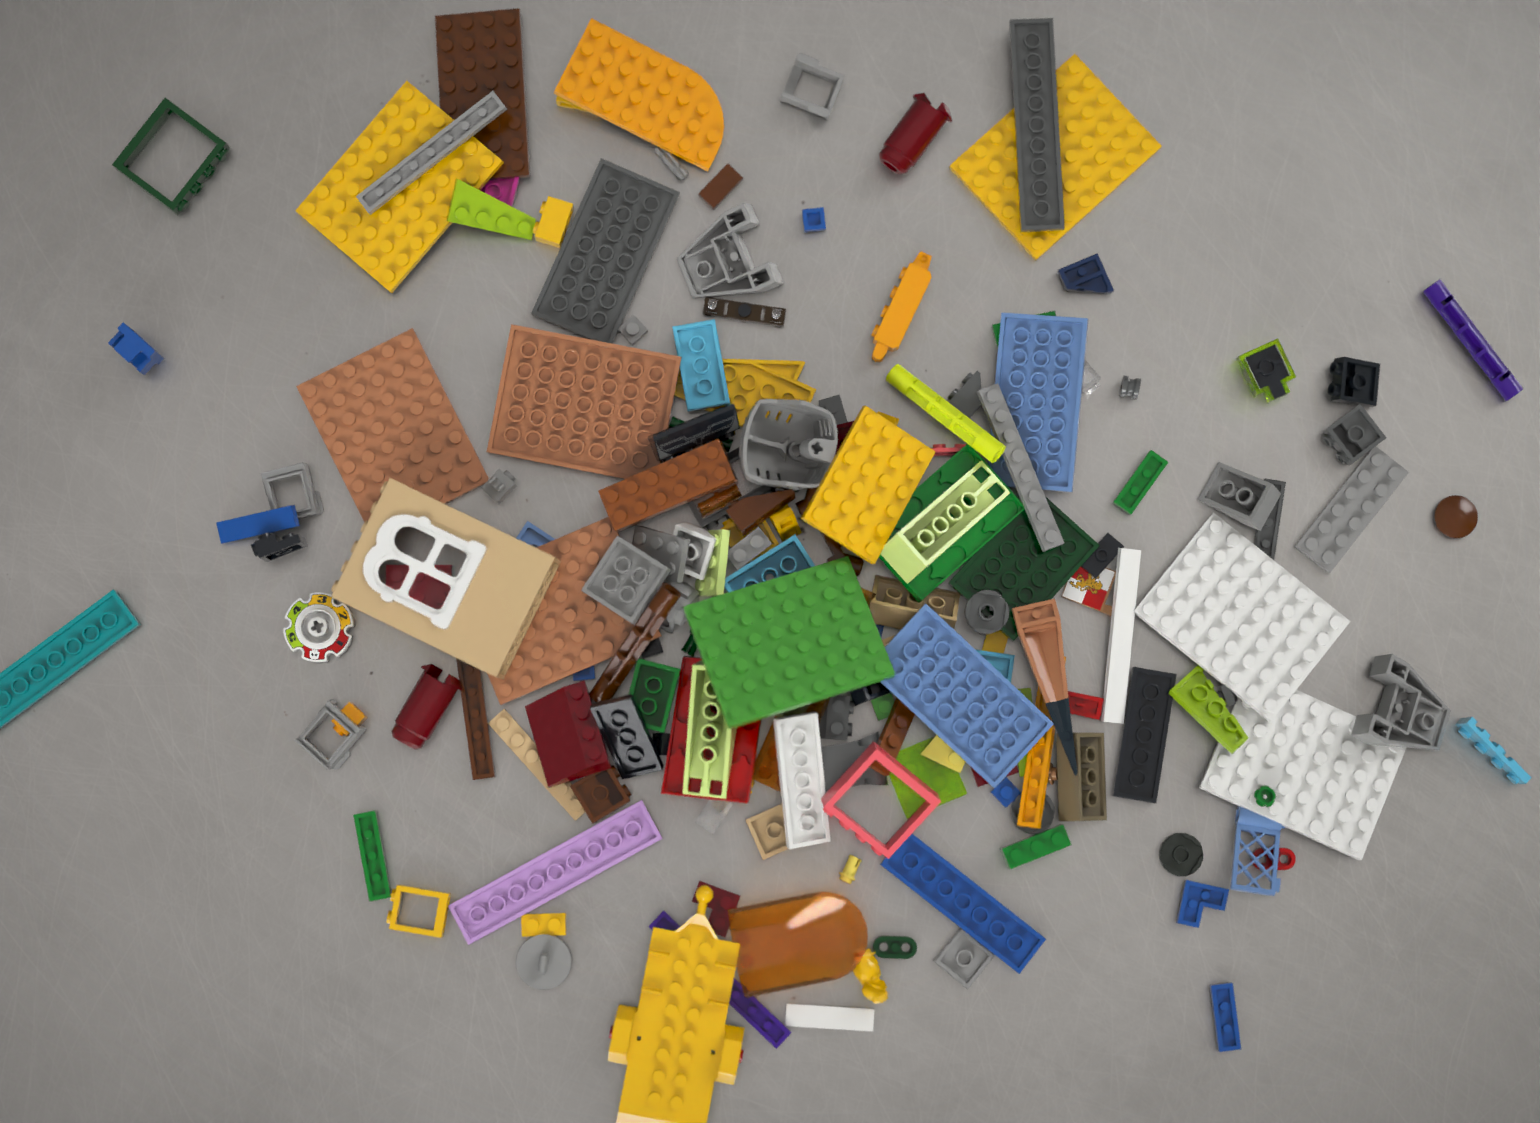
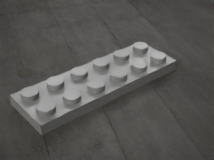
(1351, 509)

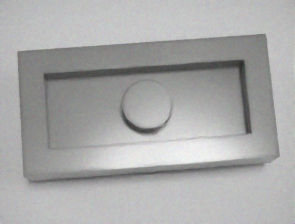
(748, 548)

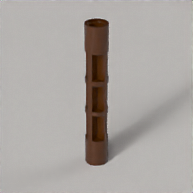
(635, 643)

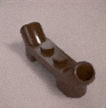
(834, 546)

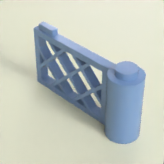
(1255, 824)

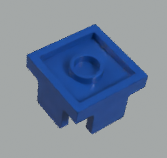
(135, 349)

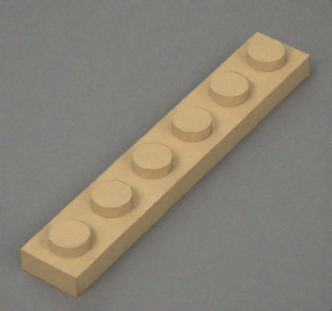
(527, 752)

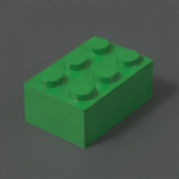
(654, 692)

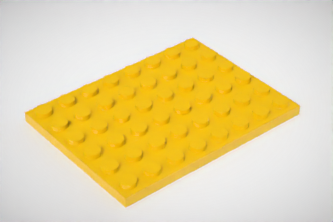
(1097, 150)
(411, 222)

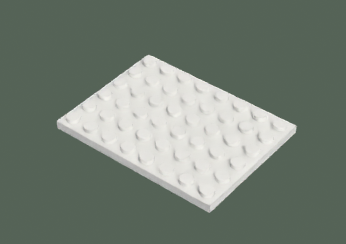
(1241, 617)
(1321, 774)

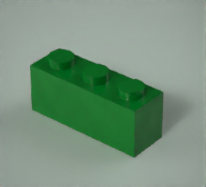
(1035, 846)

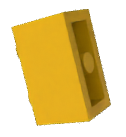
(553, 222)

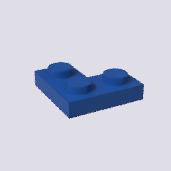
(1197, 895)

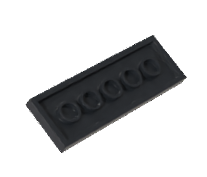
(1144, 735)

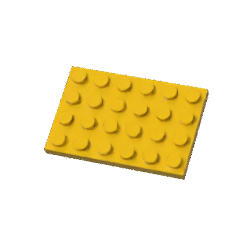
(868, 485)

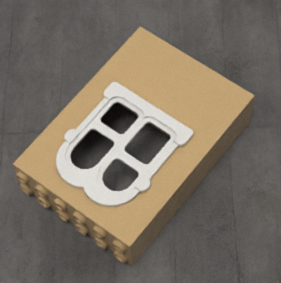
(488, 599)

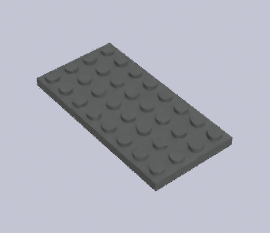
(605, 253)

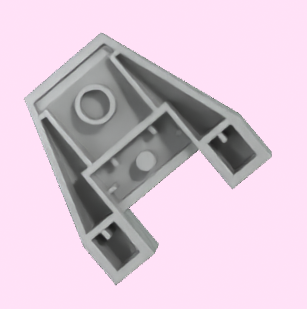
(721, 262)
(1408, 711)

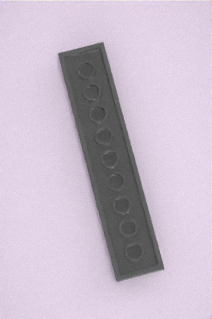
(1036, 125)

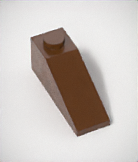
(756, 509)

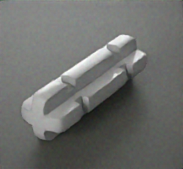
(672, 162)

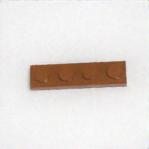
(894, 733)

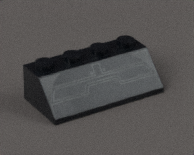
(694, 432)

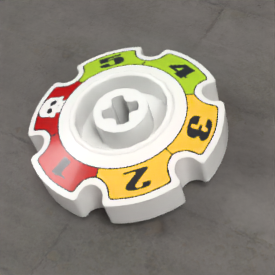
(318, 645)

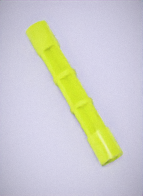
(945, 413)

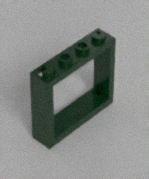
(145, 135)

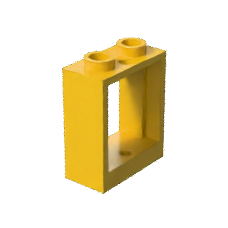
(441, 915)

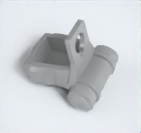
(688, 596)

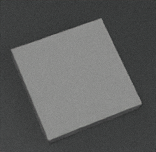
(964, 958)

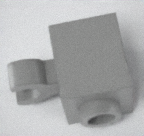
(499, 485)

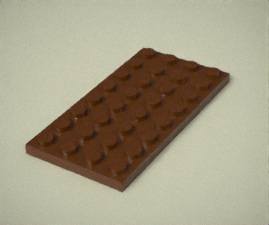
(482, 56)

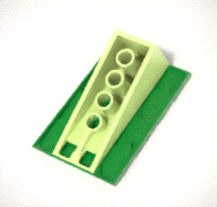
(948, 522)

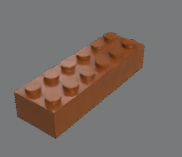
(668, 485)

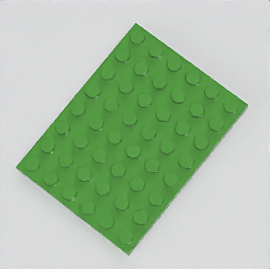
(788, 642)

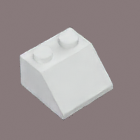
(699, 550)

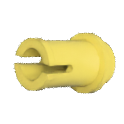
(850, 869)

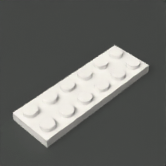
(801, 779)

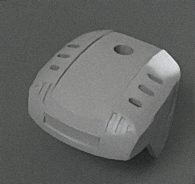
(769, 442)

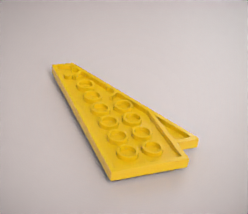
(758, 380)

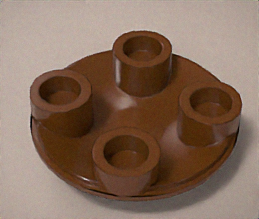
(1456, 516)

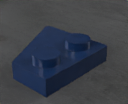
(1086, 276)

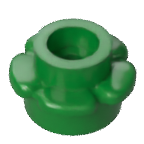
(1265, 790)

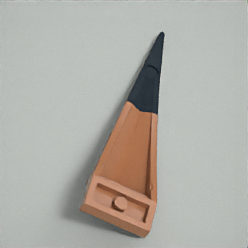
(1041, 639)

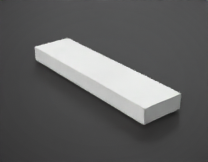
(829, 1017)

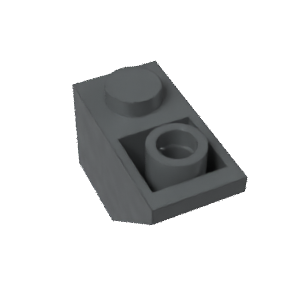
(966, 398)

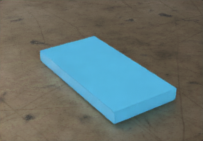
(701, 365)

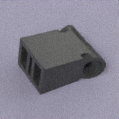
(841, 756)

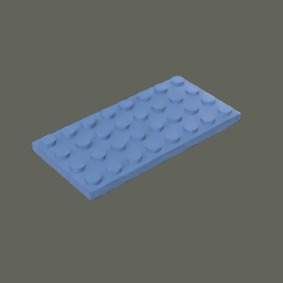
(1042, 385)
(962, 696)

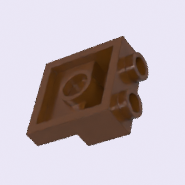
(601, 793)

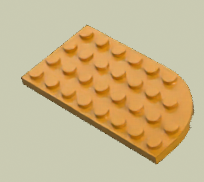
(644, 94)

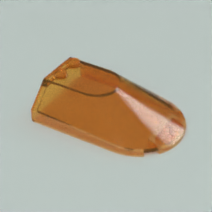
(796, 941)

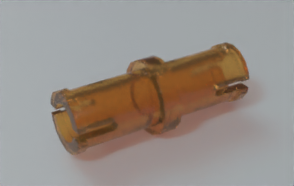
(719, 499)

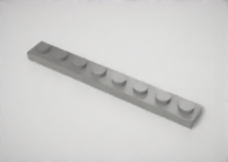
(431, 152)
(1020, 468)

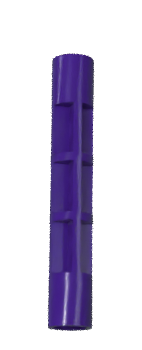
(1473, 340)

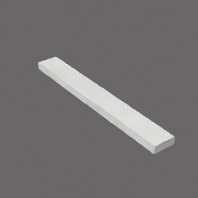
(1121, 635)

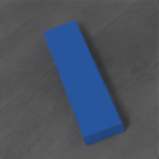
(257, 524)

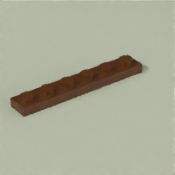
(476, 721)

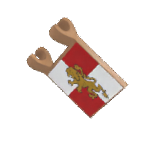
(1089, 591)

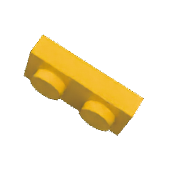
(543, 923)

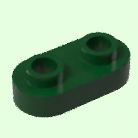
(894, 947)

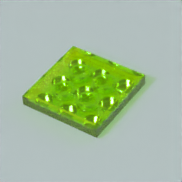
(938, 777)

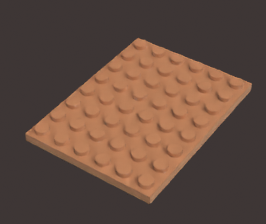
(581, 402)
(392, 420)
(569, 626)

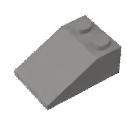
(1240, 495)

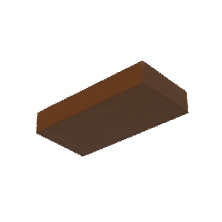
(720, 186)

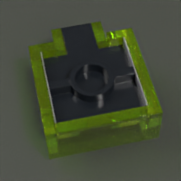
(1267, 370)

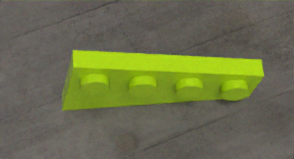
(1202, 702)

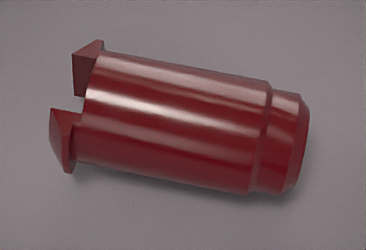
(913, 134)
(424, 707)

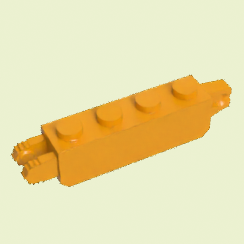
(902, 307)

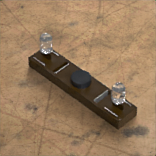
(744, 311)

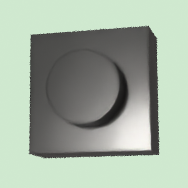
(1226, 694)

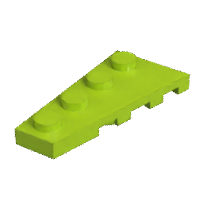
(485, 212)

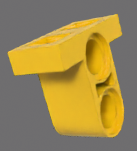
(785, 523)

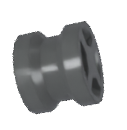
(1130, 387)

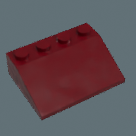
(567, 735)

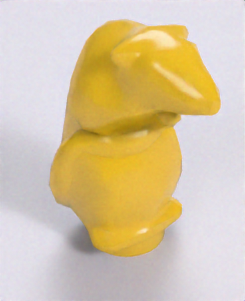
(869, 976)

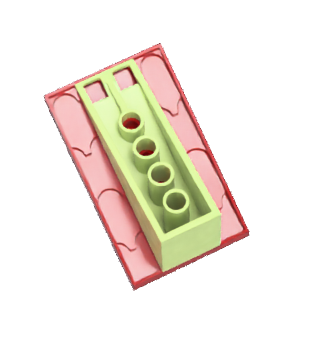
(702, 753)

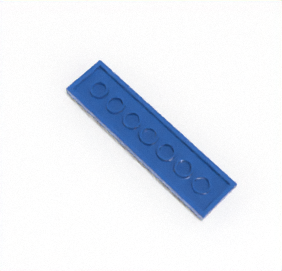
(964, 903)

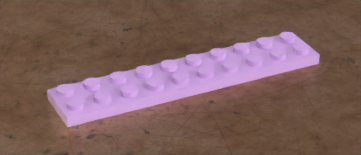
(555, 872)

